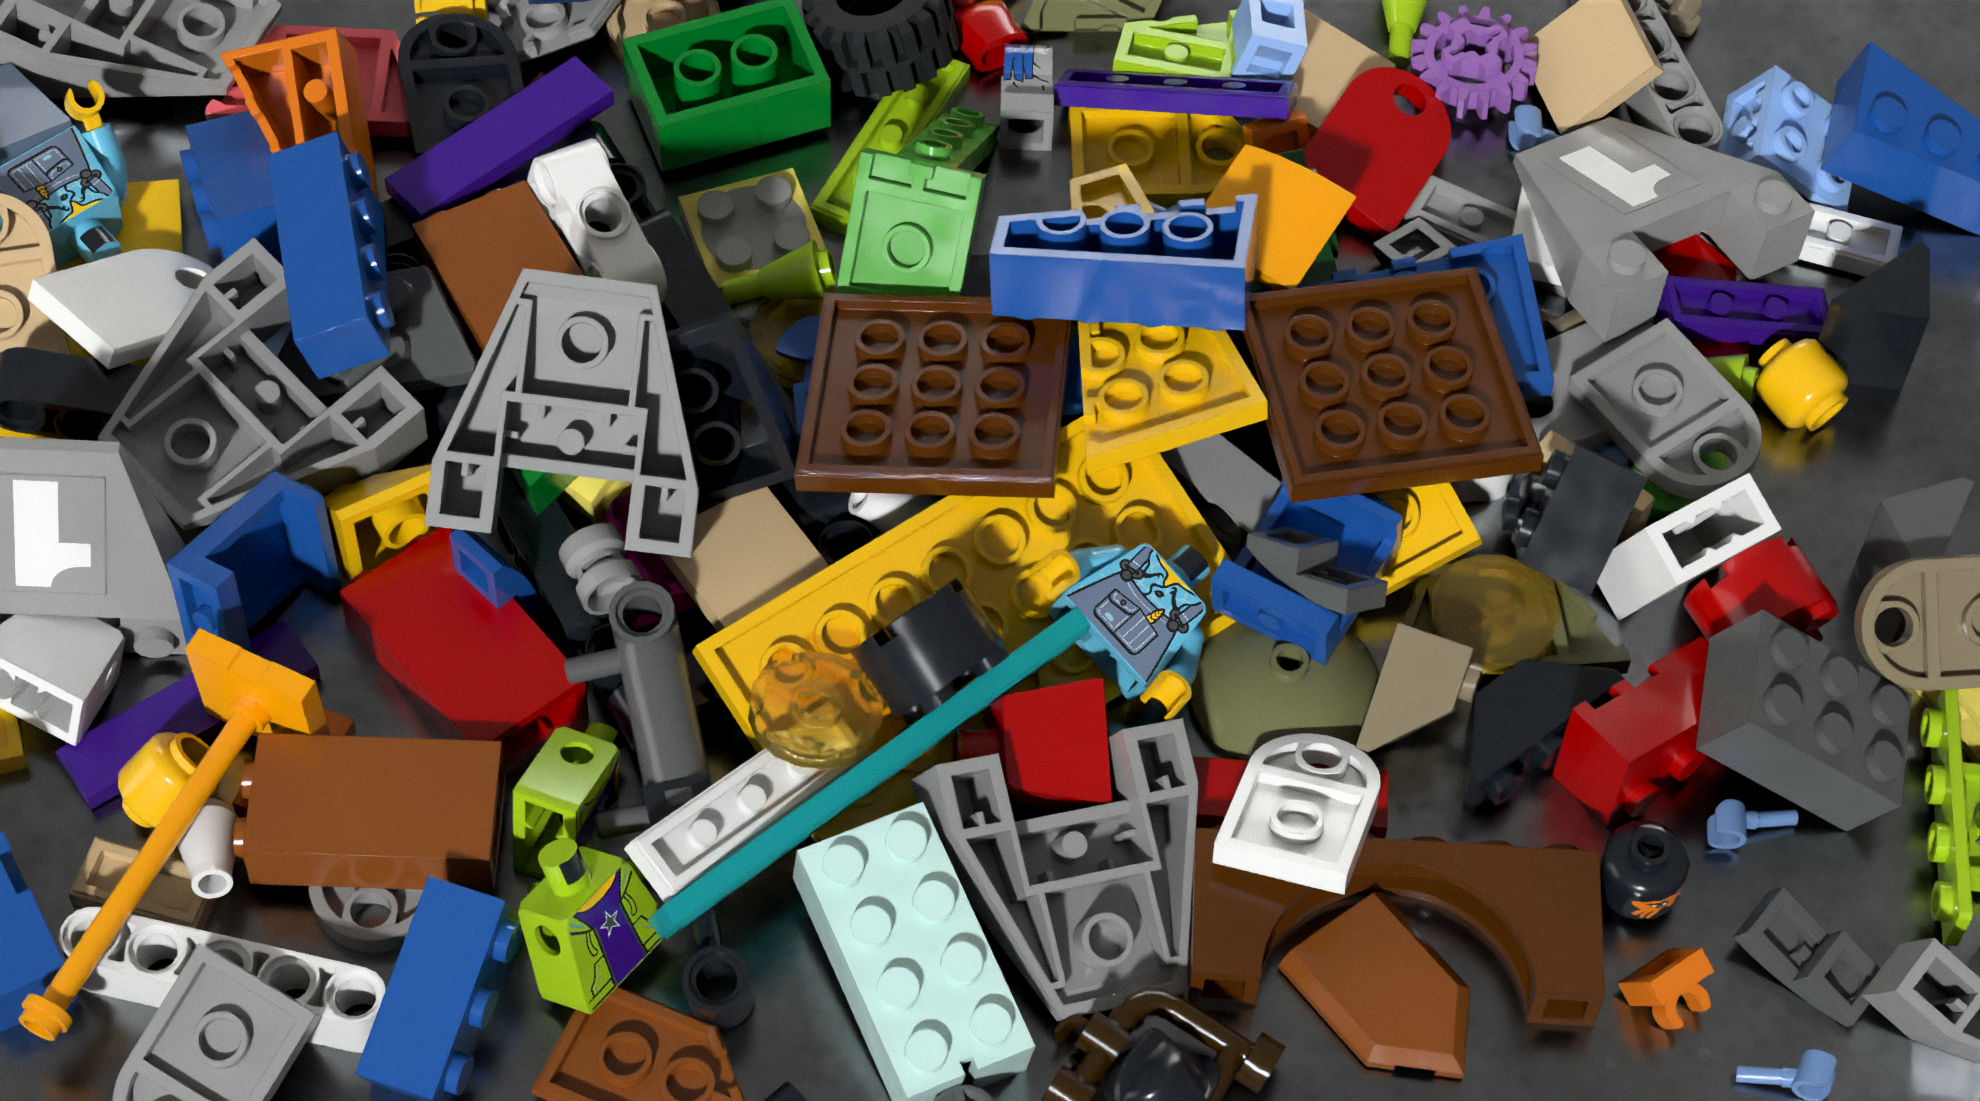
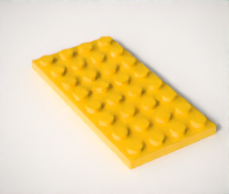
(992, 549)

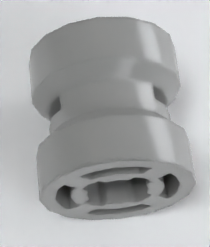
(599, 565)

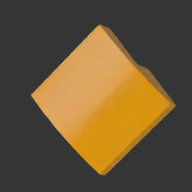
(1294, 212)

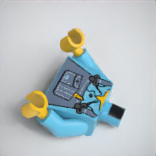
(74, 184)
(1139, 615)

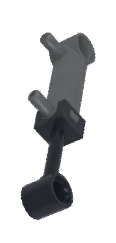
(670, 767)

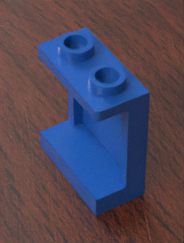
(254, 559)
(1252, 596)

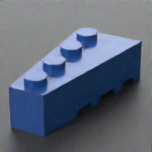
(331, 254)
(1129, 265)

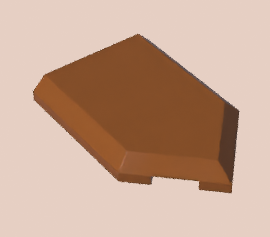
(1384, 989)
(637, 1053)

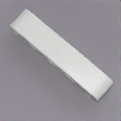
(142, 941)

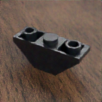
(1522, 723)

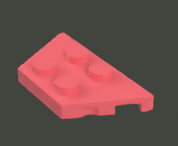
(378, 71)

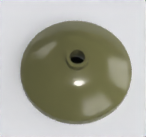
(1248, 699)

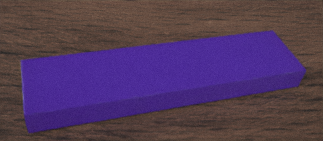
(1176, 93)
(500, 140)
(178, 708)

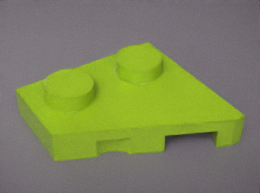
(1177, 47)

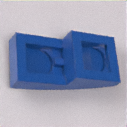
(491, 573)

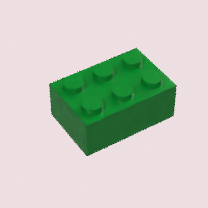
(726, 83)

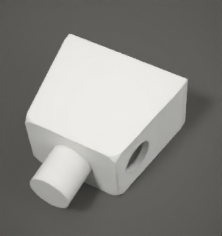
(58, 670)

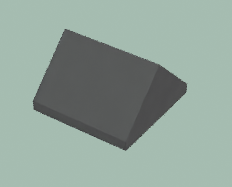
(1907, 528)

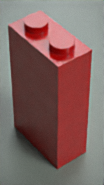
(458, 655)

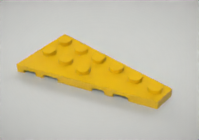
(1159, 383)

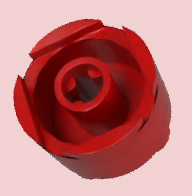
(1768, 578)

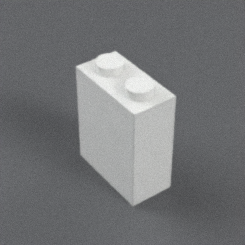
(1686, 546)

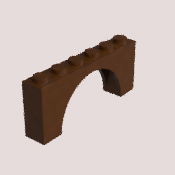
(1526, 900)

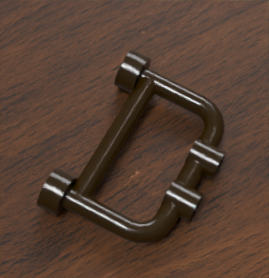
(1105, 1036)

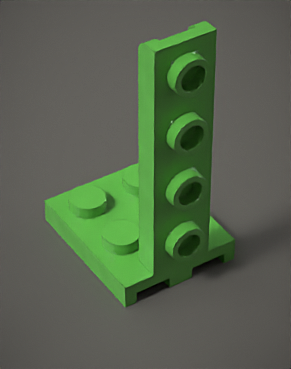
(918, 211)

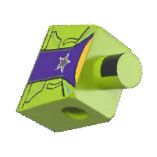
(570, 777)
(585, 924)

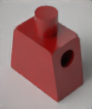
(1048, 745)

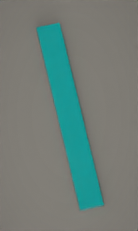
(867, 775)

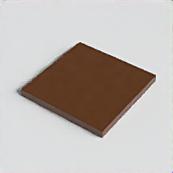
(1387, 385)
(933, 399)

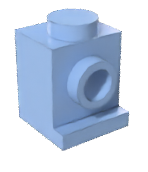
(1268, 39)

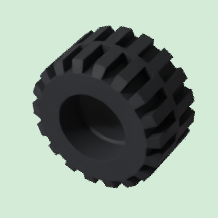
(882, 42)

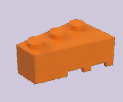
(305, 91)

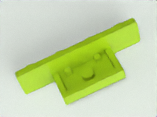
(1951, 839)

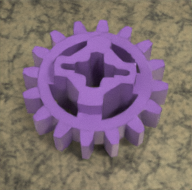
(1474, 61)

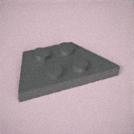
(424, 342)

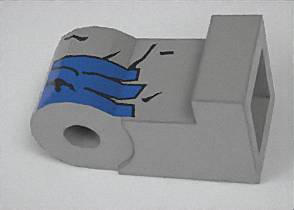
(1027, 95)

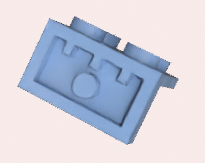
(1786, 130)

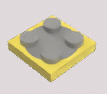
(748, 224)

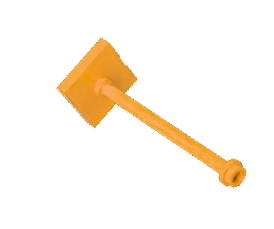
(251, 699)

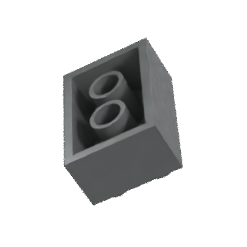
(1804, 721)

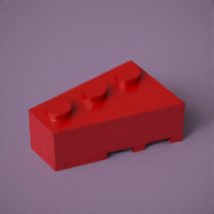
(1638, 740)

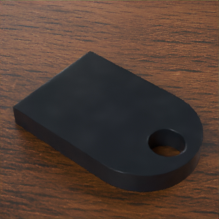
(449, 86)

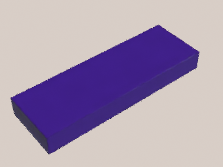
(1742, 310)

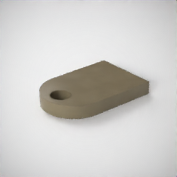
(1941, 621)

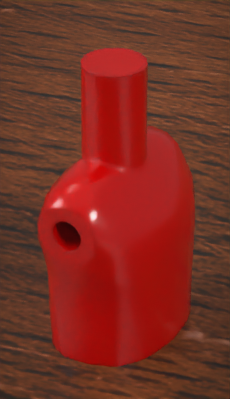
(985, 30)

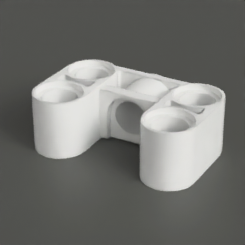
(579, 188)

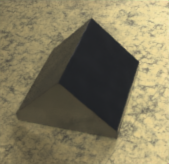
(1881, 321)

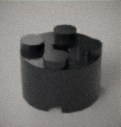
(928, 648)

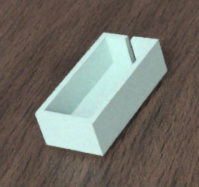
(912, 957)

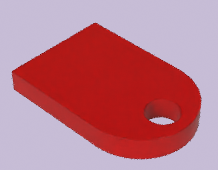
(1378, 148)

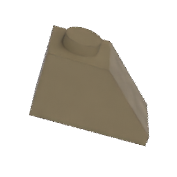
(1418, 686)

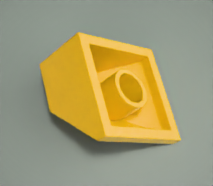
(377, 517)

